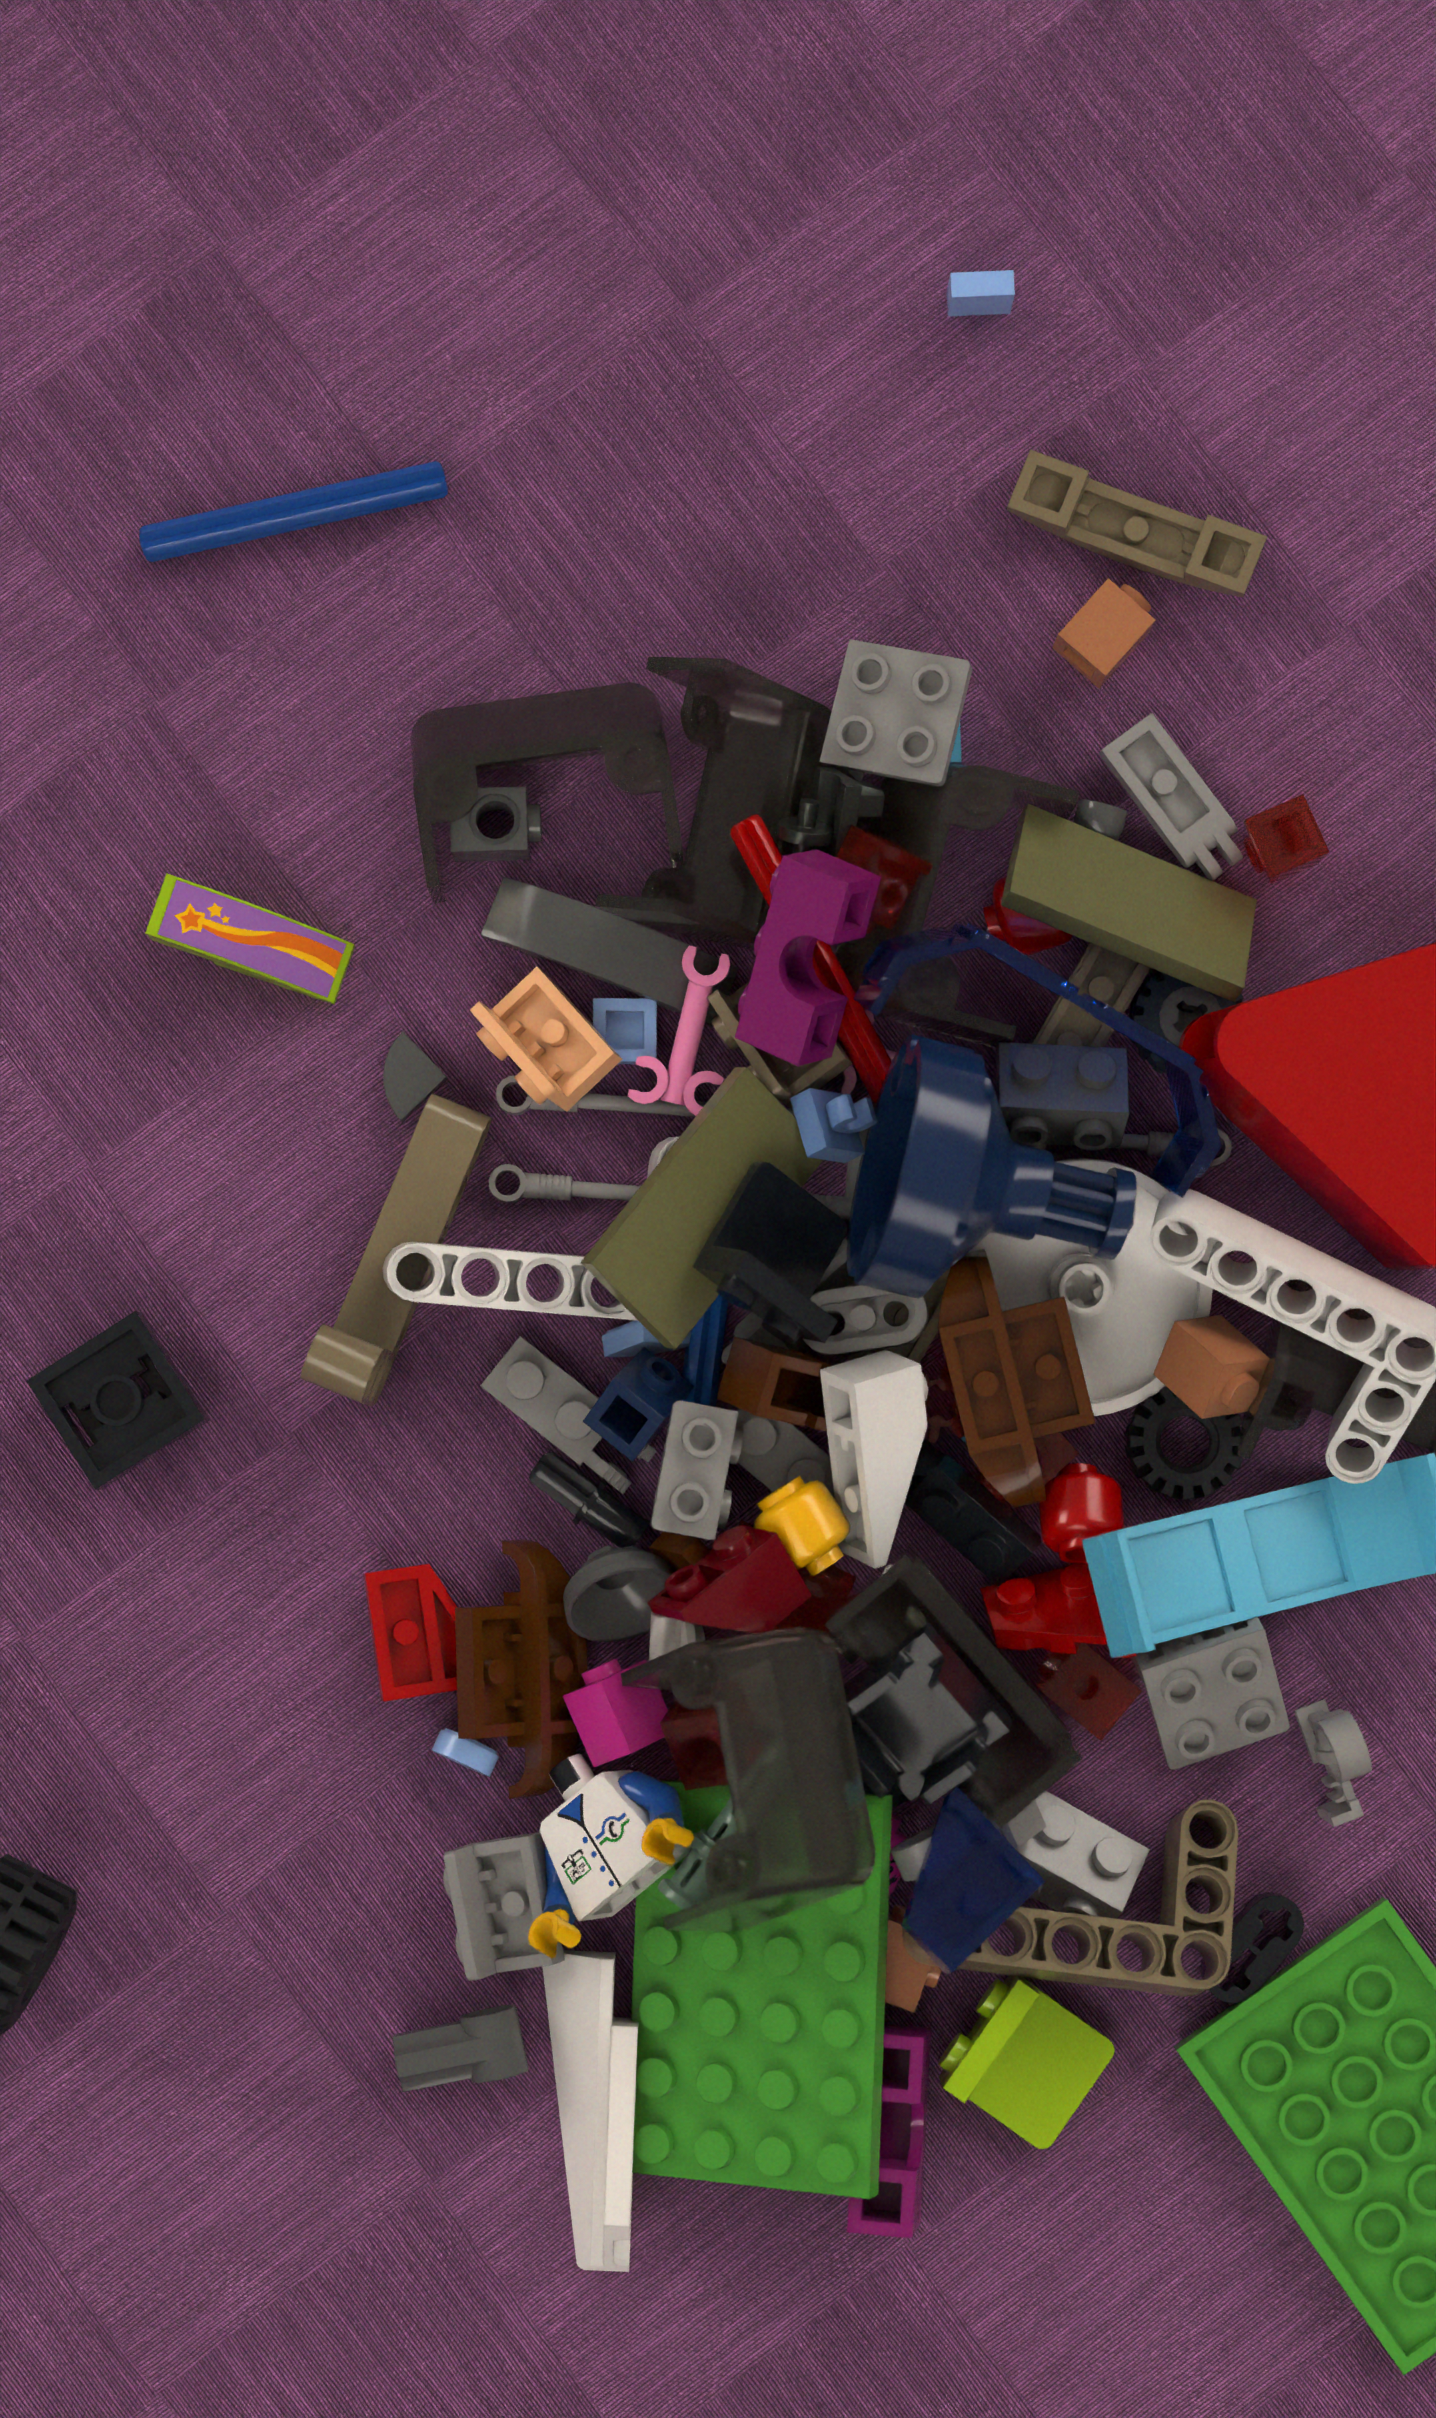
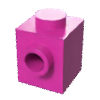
(615, 1717)

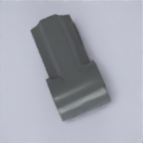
(480, 2047)

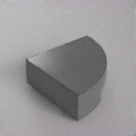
(409, 1077)

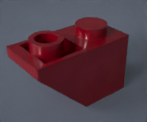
(737, 1586)

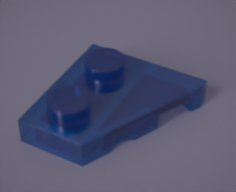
(965, 1884)

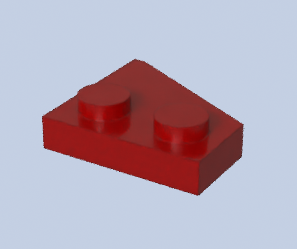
(1046, 1611)
(411, 1632)

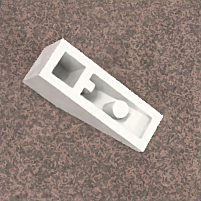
(874, 1443)

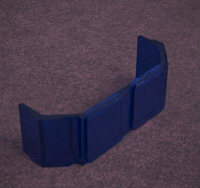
(1197, 1137)

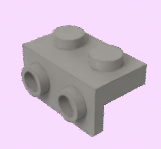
(694, 1470)
(1082, 1861)
(495, 1899)

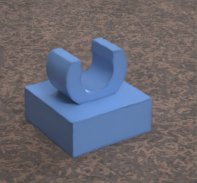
(832, 1124)

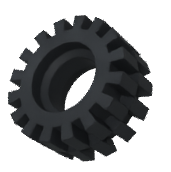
(1173, 1480)

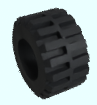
(32, 1927)

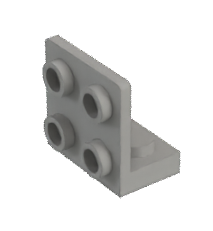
(896, 713)
(1212, 1692)

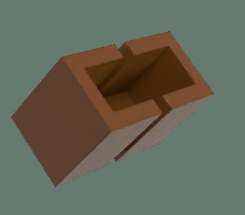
(765, 1373)

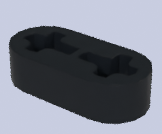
(1268, 1954)

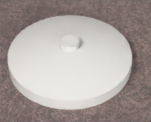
(1115, 1306)

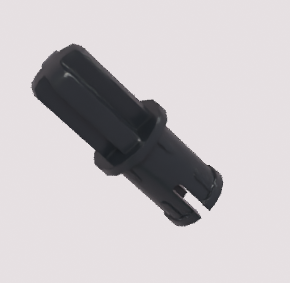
(588, 1500)

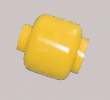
(806, 1523)

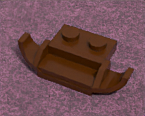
(1010, 1376)
(519, 1665)

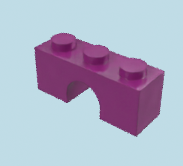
(785, 1003)
(902, 2137)

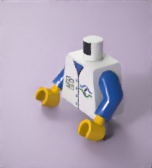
(603, 1847)

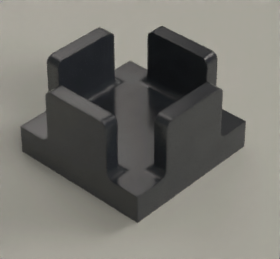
(921, 1718)

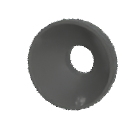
(616, 1605)

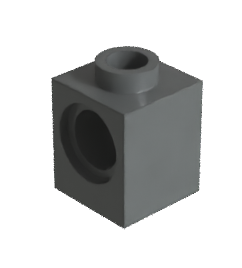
(472, 846)

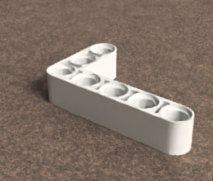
(511, 1272)
(1315, 1313)

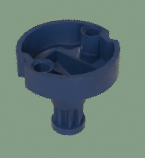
(949, 1175)

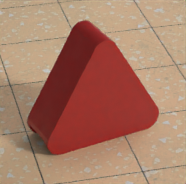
(1340, 1094)

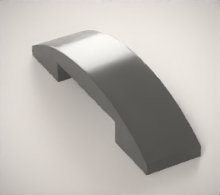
(596, 944)

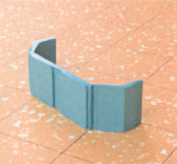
(1263, 1554)

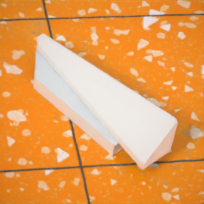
(595, 2102)

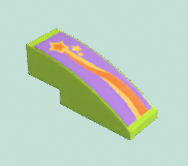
(249, 939)

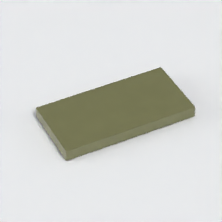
(1130, 902)
(663, 1228)

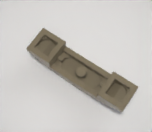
(1133, 529)

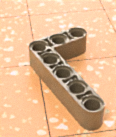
(420, 1206)
(1158, 1943)

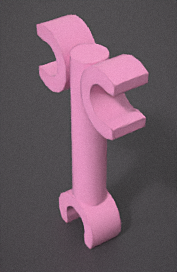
(677, 1083)

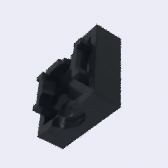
(101, 1377)

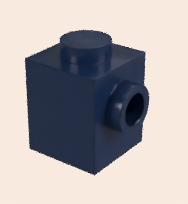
(638, 1403)

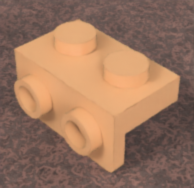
(547, 1039)

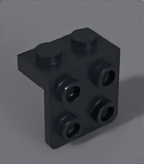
(774, 1253)

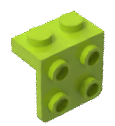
(1025, 2060)

